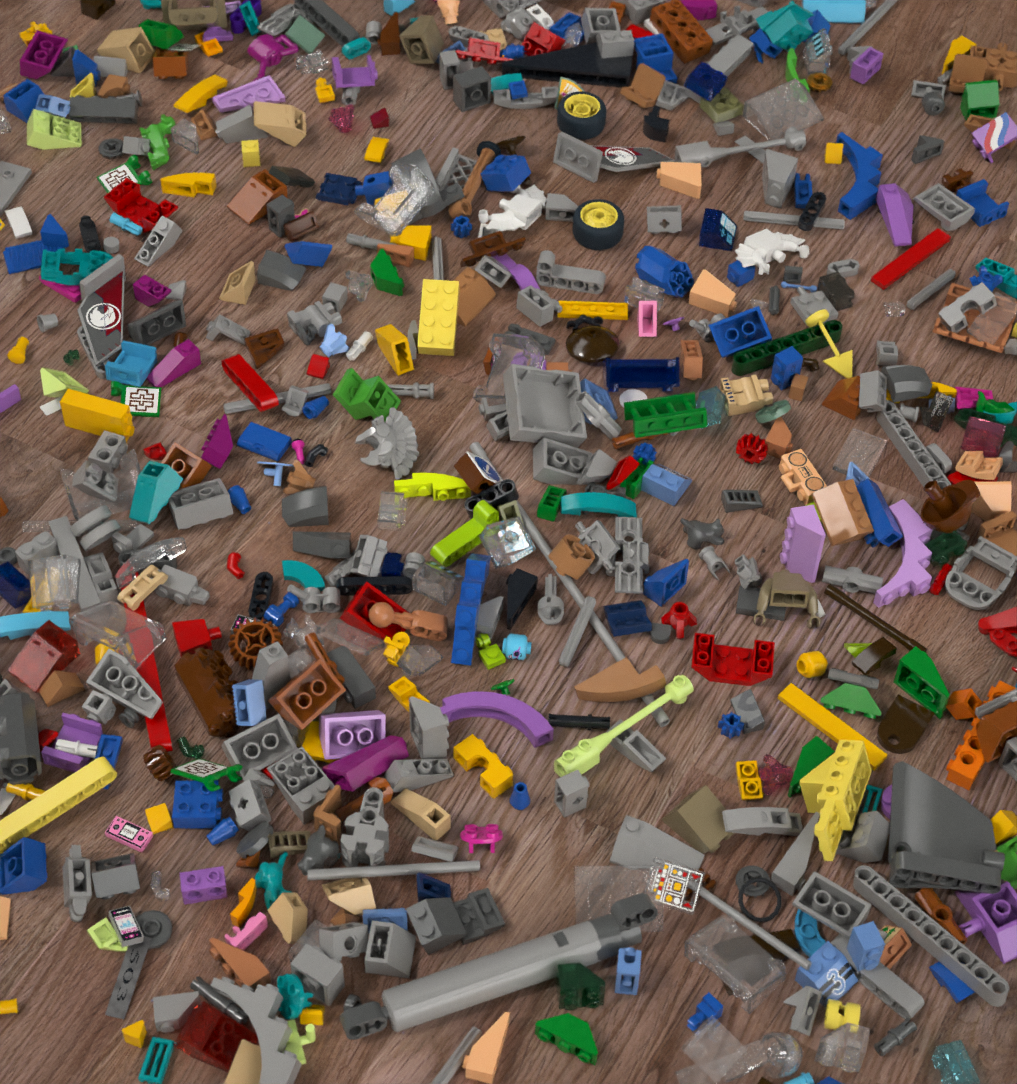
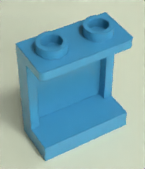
(132, 364)

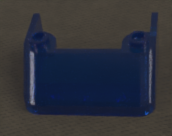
(641, 374)

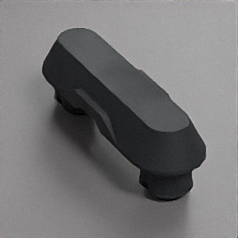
(89, 234)

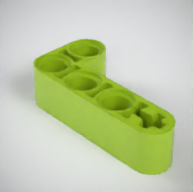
(466, 536)

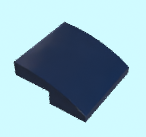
(627, 618)

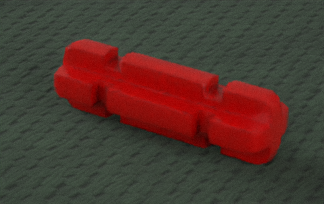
(940, 579)

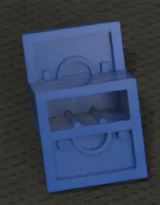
(657, 54)

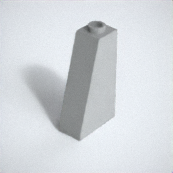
(272, 669)

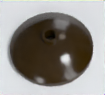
(592, 343)

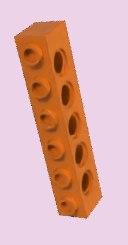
(962, 773)

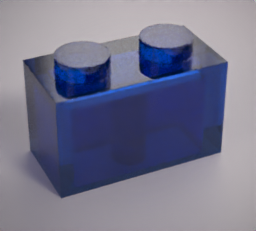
(14, 586)

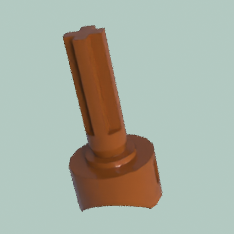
(355, 805)

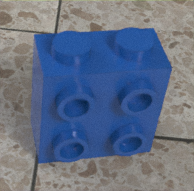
(196, 805)

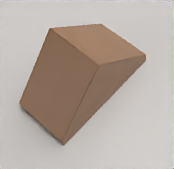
(60, 686)

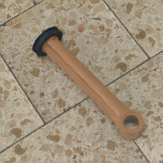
(487, 152)

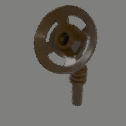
(510, 145)

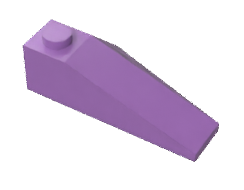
(897, 213)

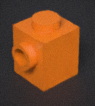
(963, 704)

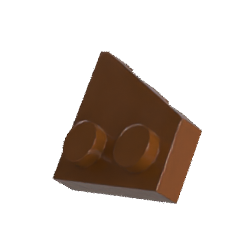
(264, 346)

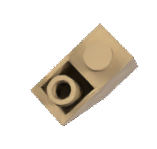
(290, 916)

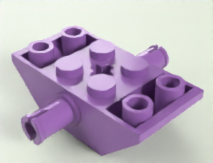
(993, 916)

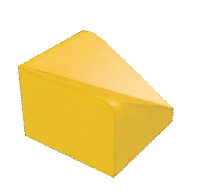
(158, 818)

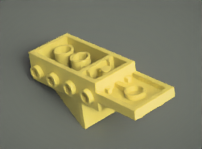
(836, 793)

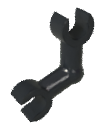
(584, 319)

